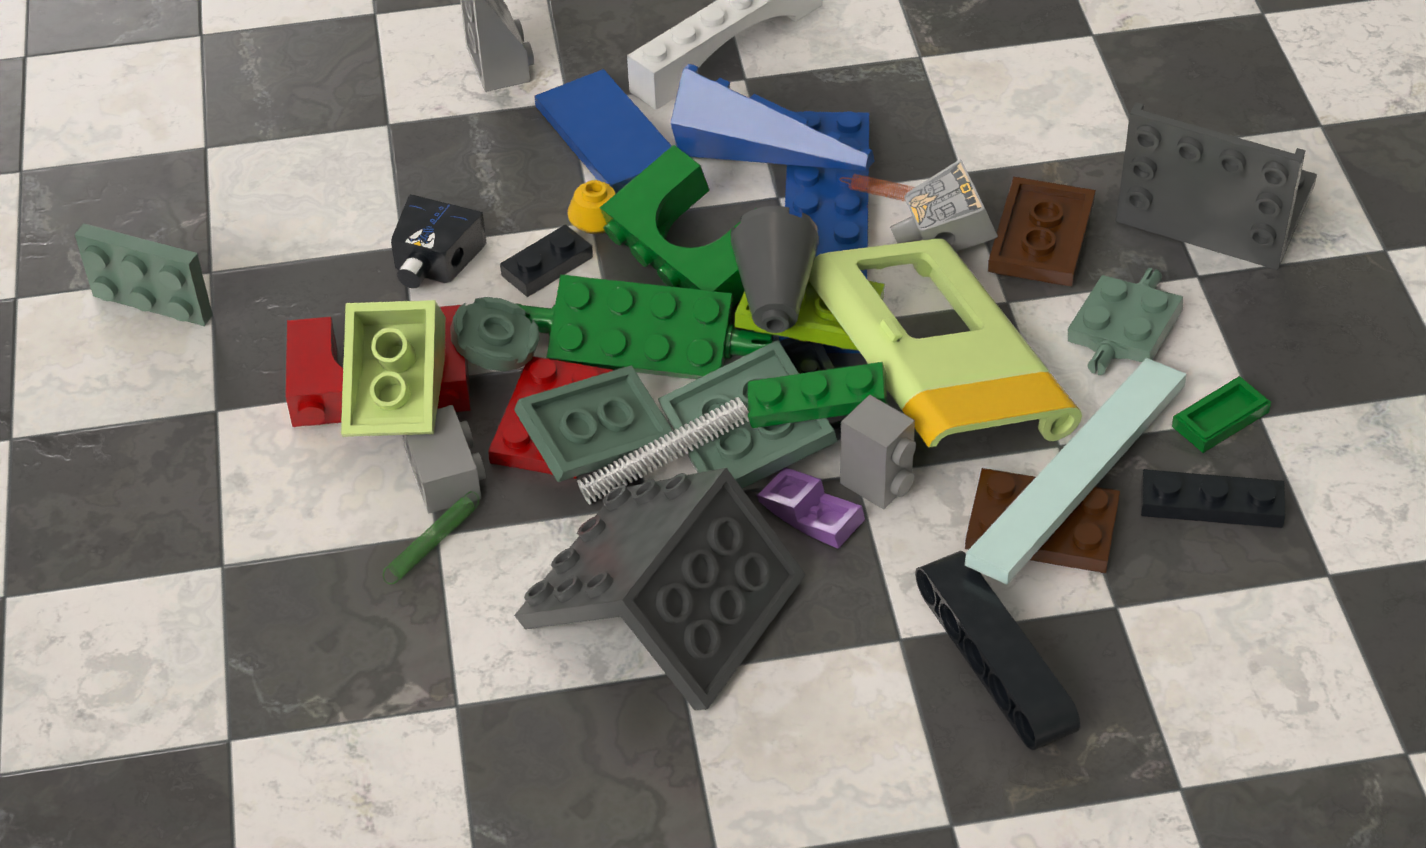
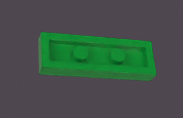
(814, 394)

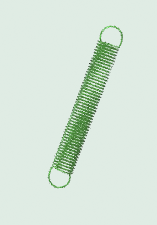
(431, 541)

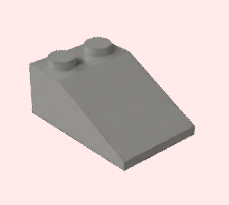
(496, 44)

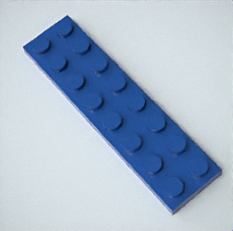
(830, 203)

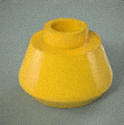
(585, 206)

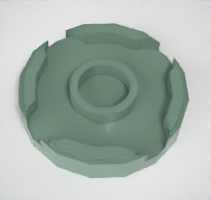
(494, 334)

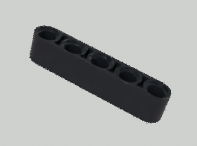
(998, 651)

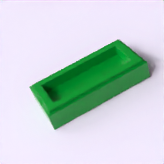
(1221, 414)

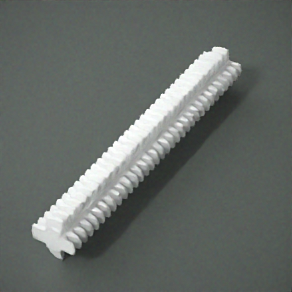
(666, 448)

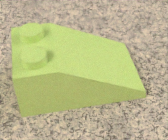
(392, 368)

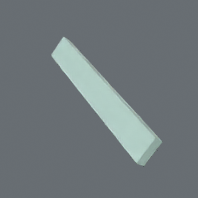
(1074, 472)

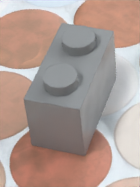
(877, 452)
(444, 462)

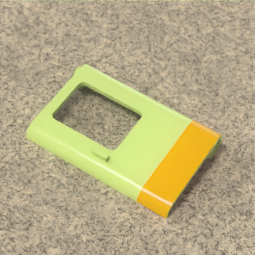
(947, 379)

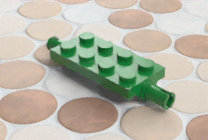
(642, 326)

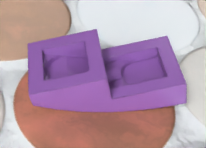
(805, 506)

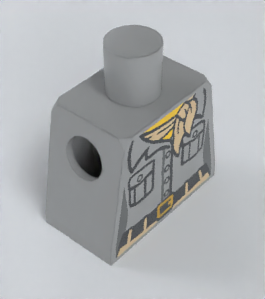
(946, 210)

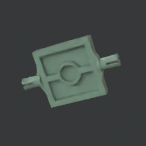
(1125, 320)

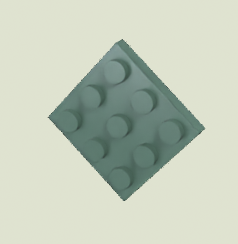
(745, 451)

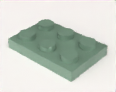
(144, 274)
(592, 422)

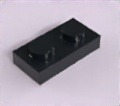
(546, 260)

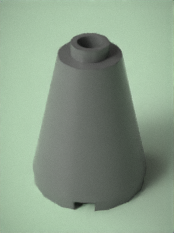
(774, 263)

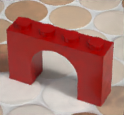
(316, 378)

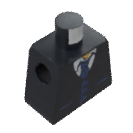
(435, 240)

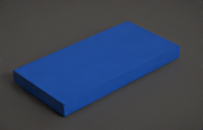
(602, 127)

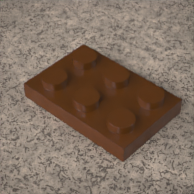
(1041, 231)
(1078, 542)

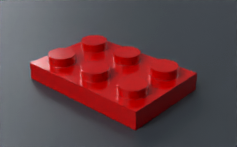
(512, 442)

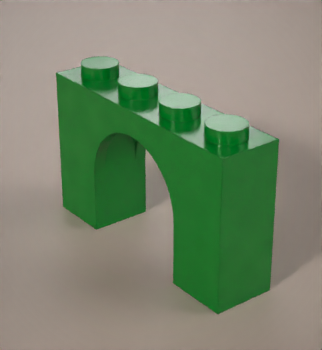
(648, 208)

